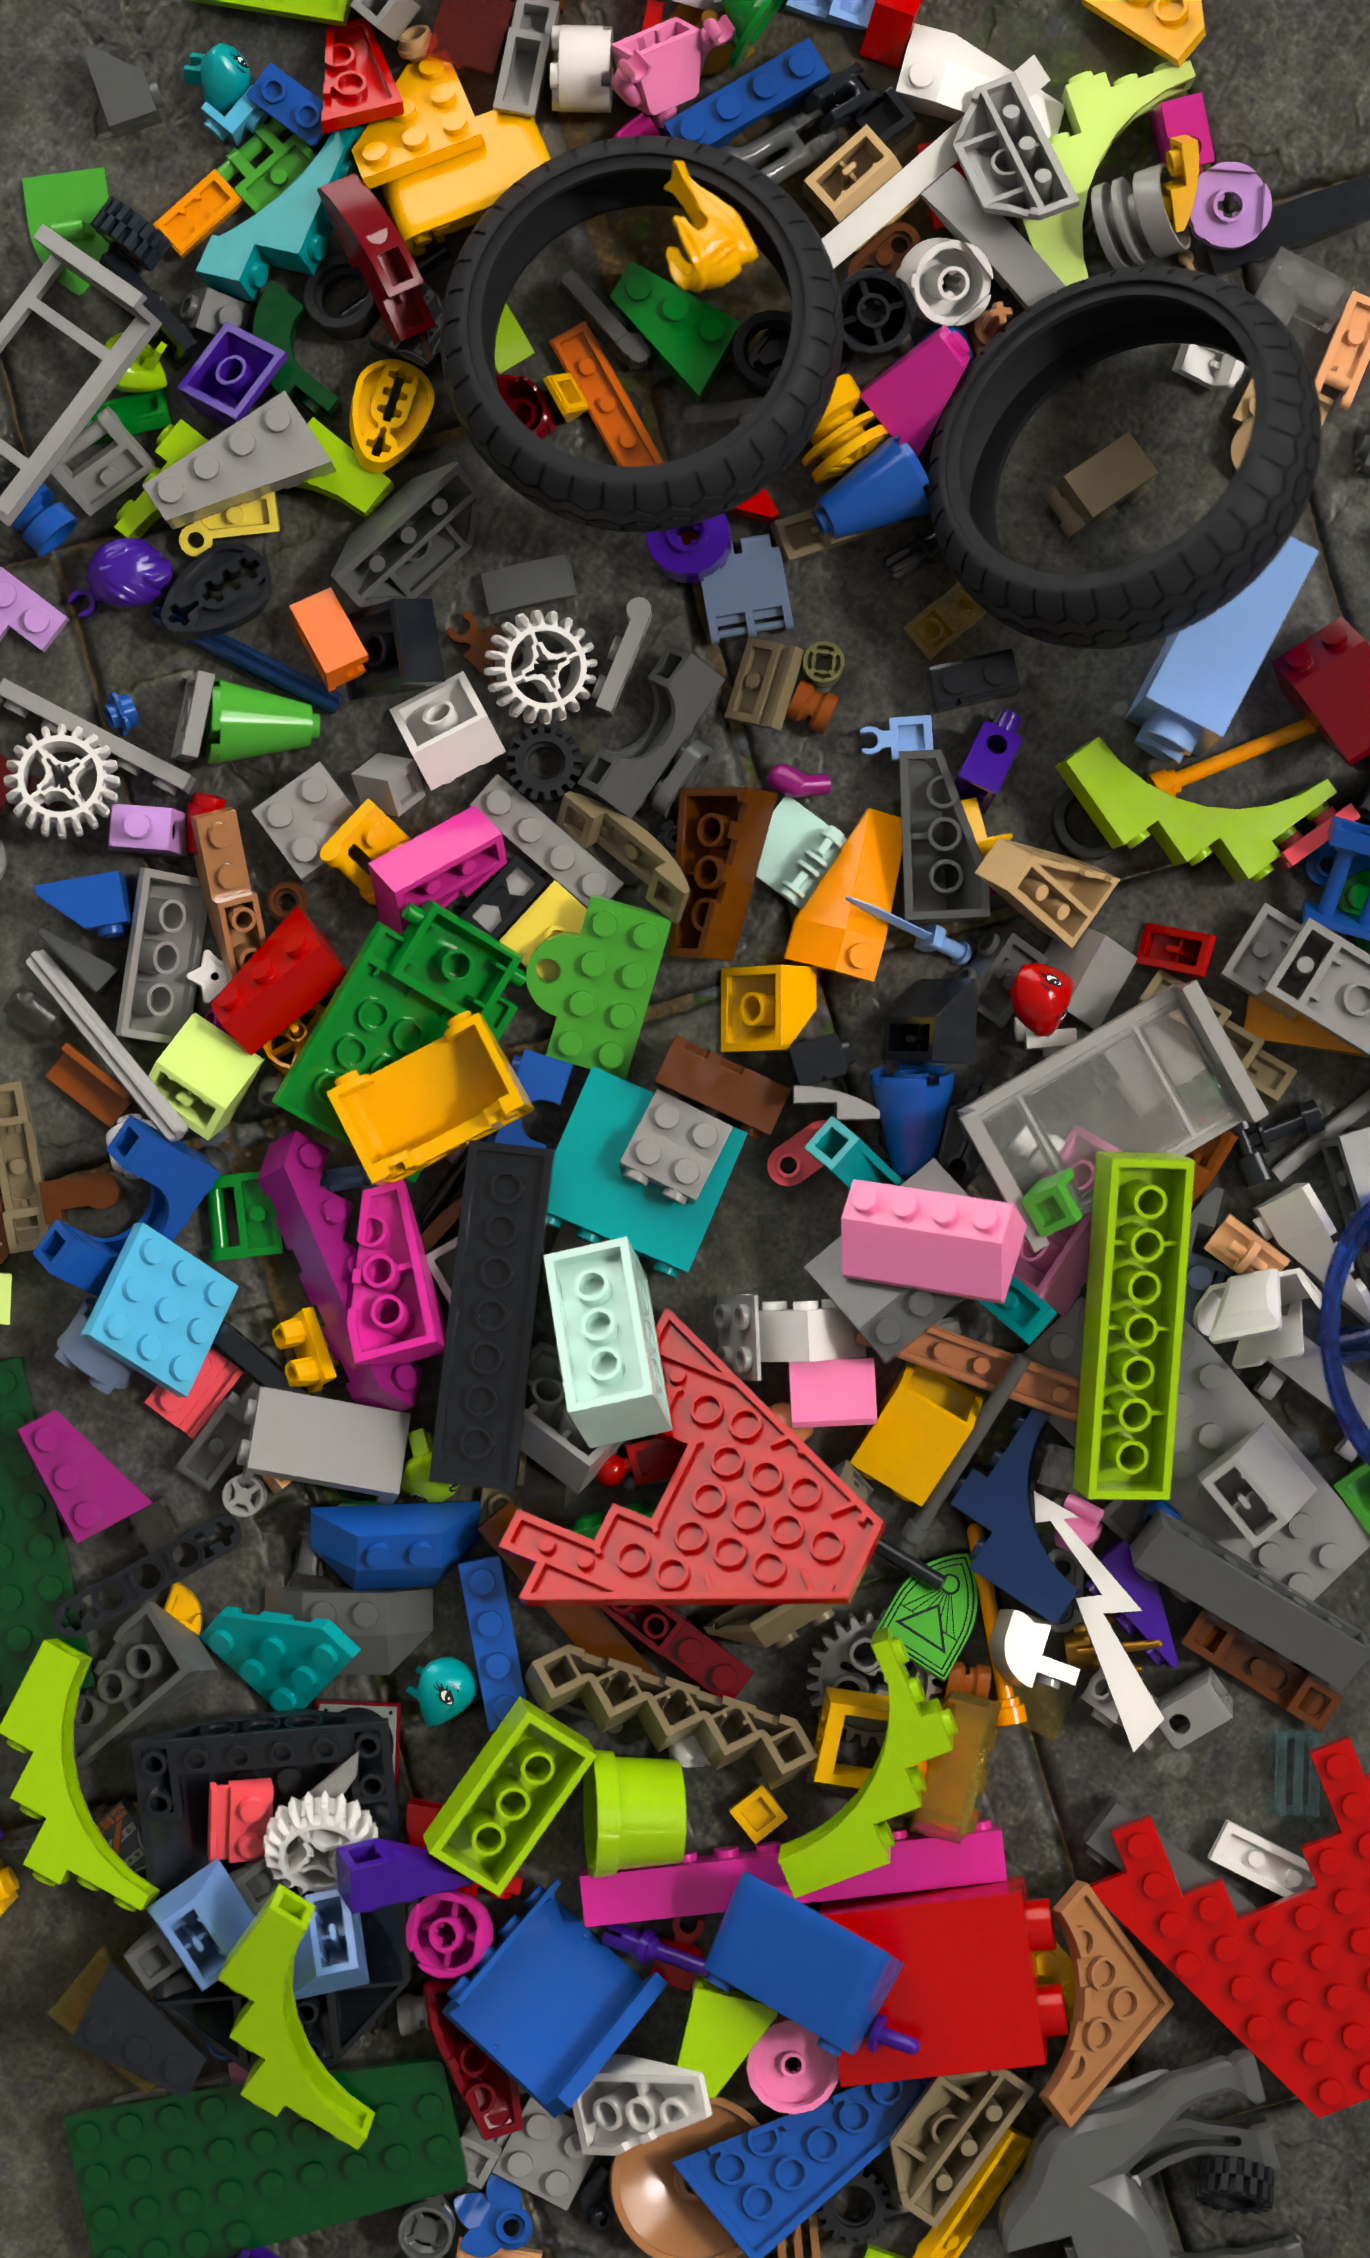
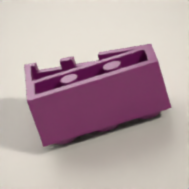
(77, 1477)

